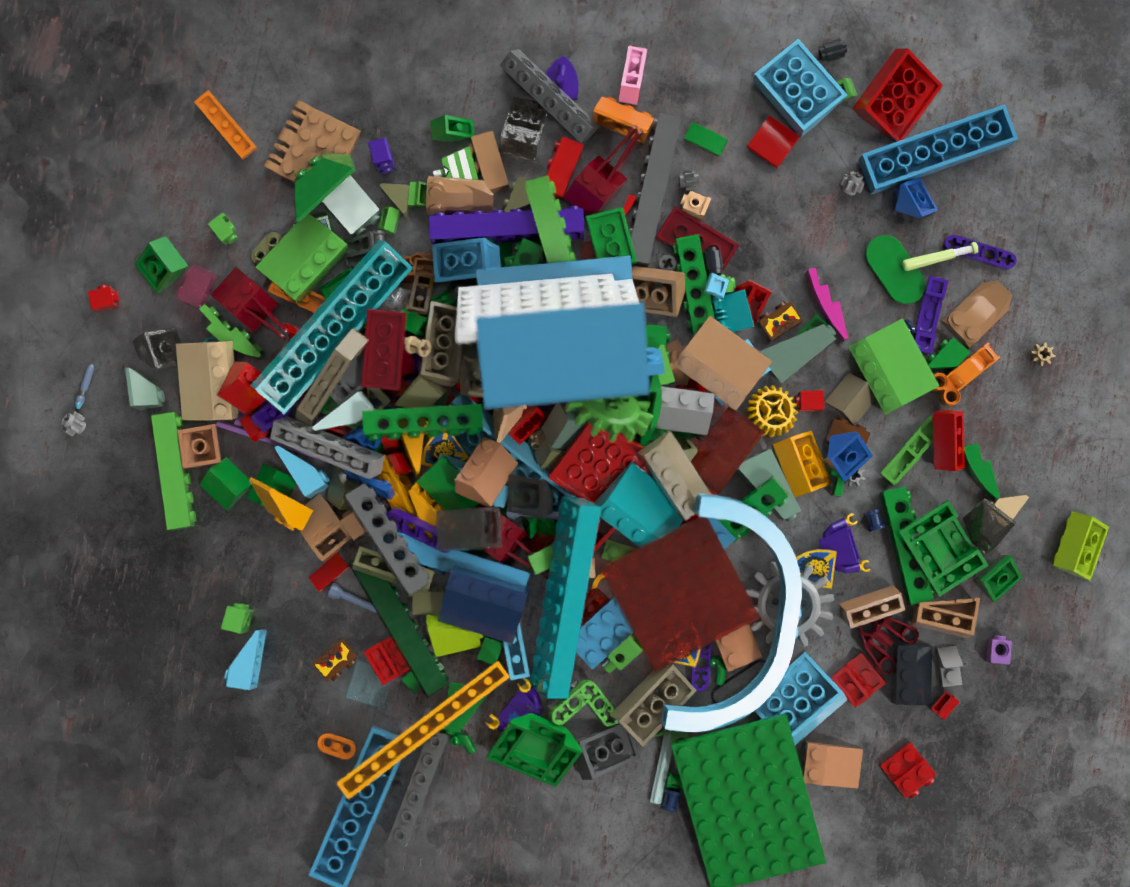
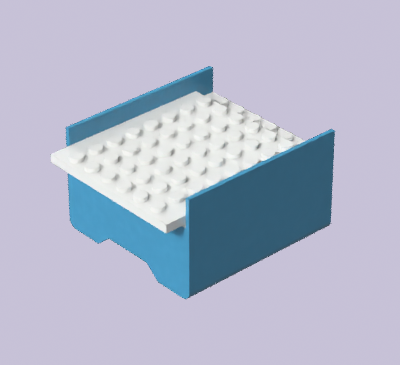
(558, 332)

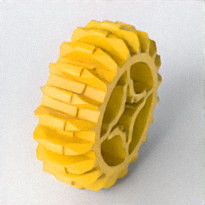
(765, 406)

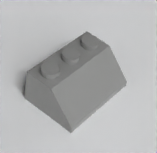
(685, 411)

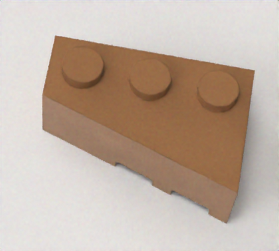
(948, 617)

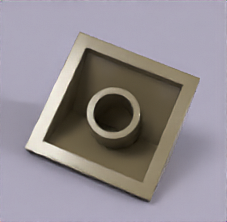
(851, 398)

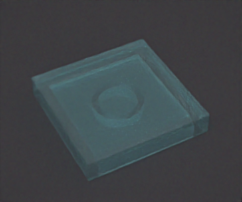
(367, 687)

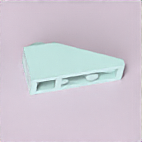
(347, 413)

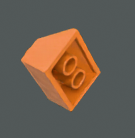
(622, 118)

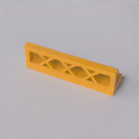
(401, 498)

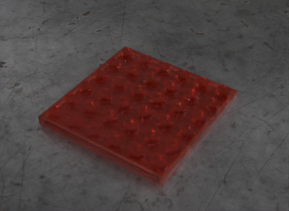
(680, 592)

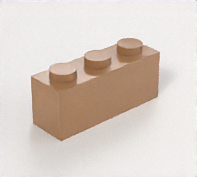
(489, 161)
(872, 606)

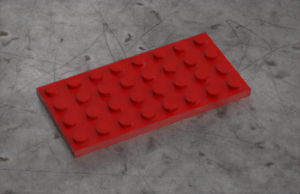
(595, 463)

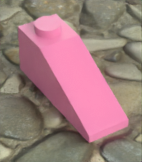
(632, 75)

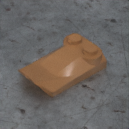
(457, 195)
(978, 312)

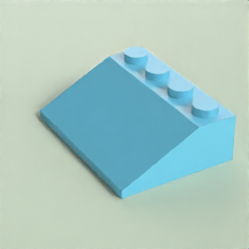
(799, 87)
(805, 697)

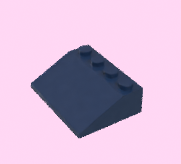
(483, 604)

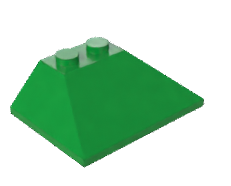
(319, 180)
(942, 548)
(536, 749)

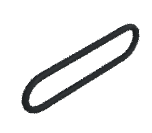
(734, 676)

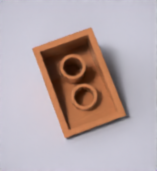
(831, 765)

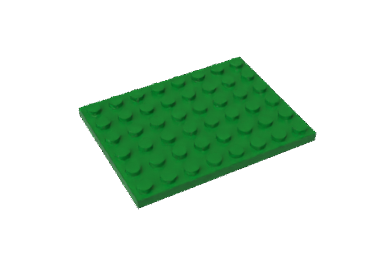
(749, 802)

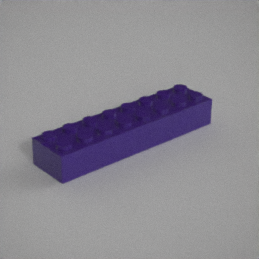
(499, 225)

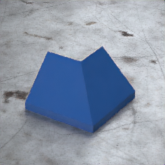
(914, 199)
(847, 454)

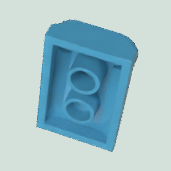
(462, 258)

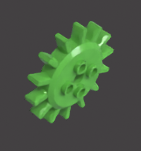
(619, 416)

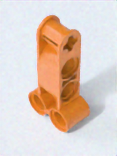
(964, 374)

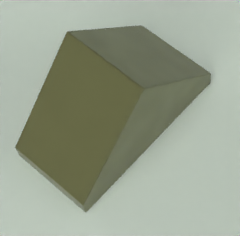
(398, 196)

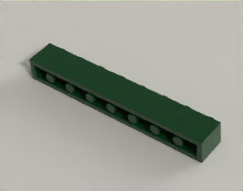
(403, 632)

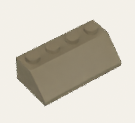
(445, 355)
(673, 473)
(643, 709)

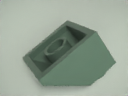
(143, 392)

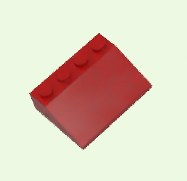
(898, 95)

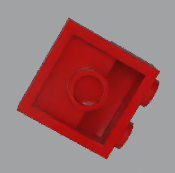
(908, 771)

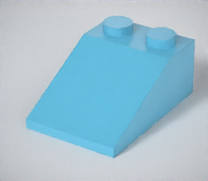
(308, 478)
(246, 667)

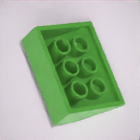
(303, 258)
(894, 366)

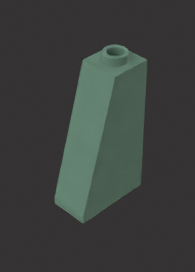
(798, 350)
(758, 470)

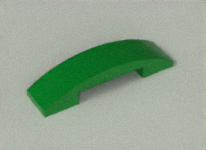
(655, 400)

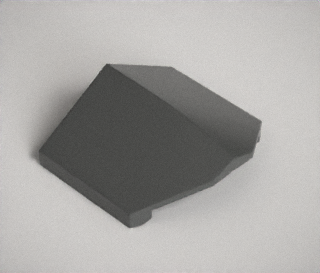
(358, 248)

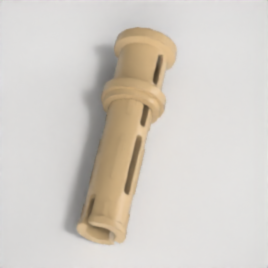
(413, 345)

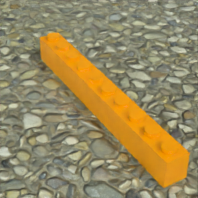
(423, 730)

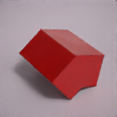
(251, 429)
(391, 446)
(948, 706)

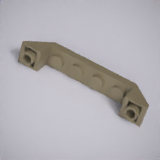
(469, 371)
(329, 377)

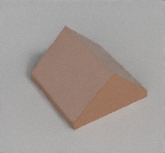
(199, 446)

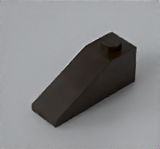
(421, 293)

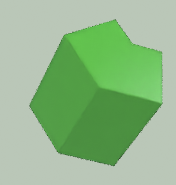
(417, 195)
(389, 220)

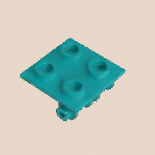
(733, 311)

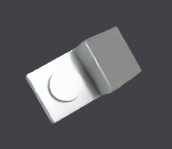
(949, 666)

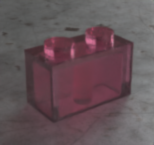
(196, 286)

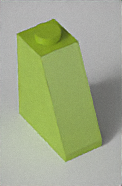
(449, 638)

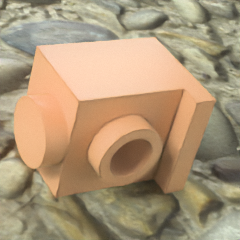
(698, 210)

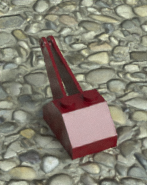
(600, 180)
(248, 302)
(510, 540)

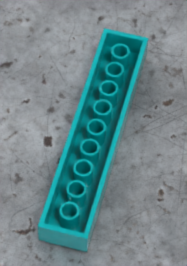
(341, 312)
(565, 597)

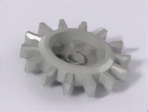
(809, 612)

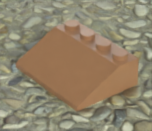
(722, 363)

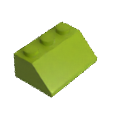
(1080, 545)

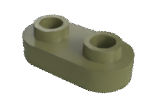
(265, 246)

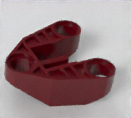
(874, 652)

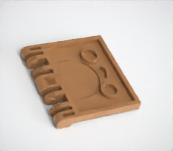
(315, 136)

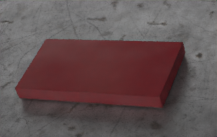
(682, 224)
(384, 349)

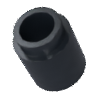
(832, 50)
(713, 261)

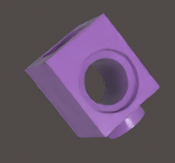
(1005, 656)

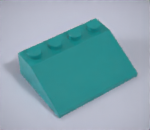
(637, 507)

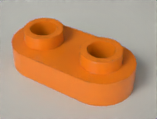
(336, 748)

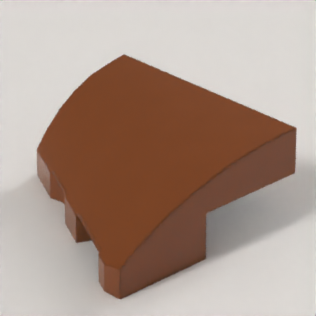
(421, 263)

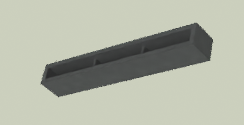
(654, 186)

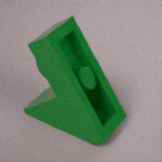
(533, 525)

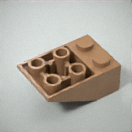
(324, 530)

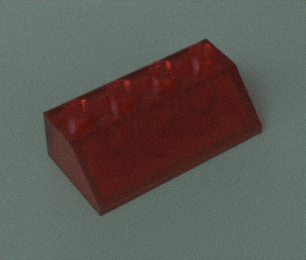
(725, 449)

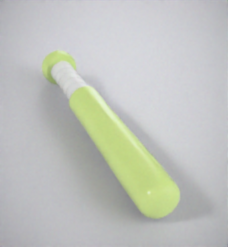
(925, 260)

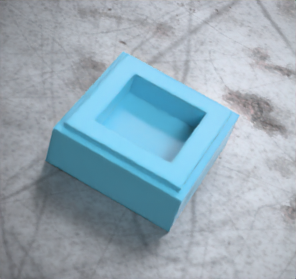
(716, 285)

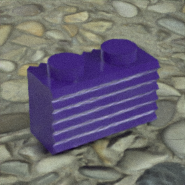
(381, 156)

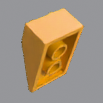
(413, 446)
(425, 505)
(285, 509)

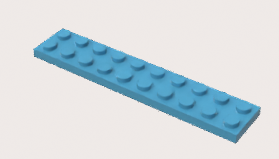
(610, 624)

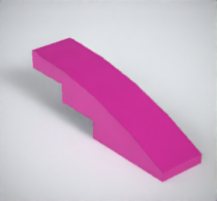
(830, 311)

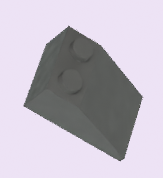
(605, 752)

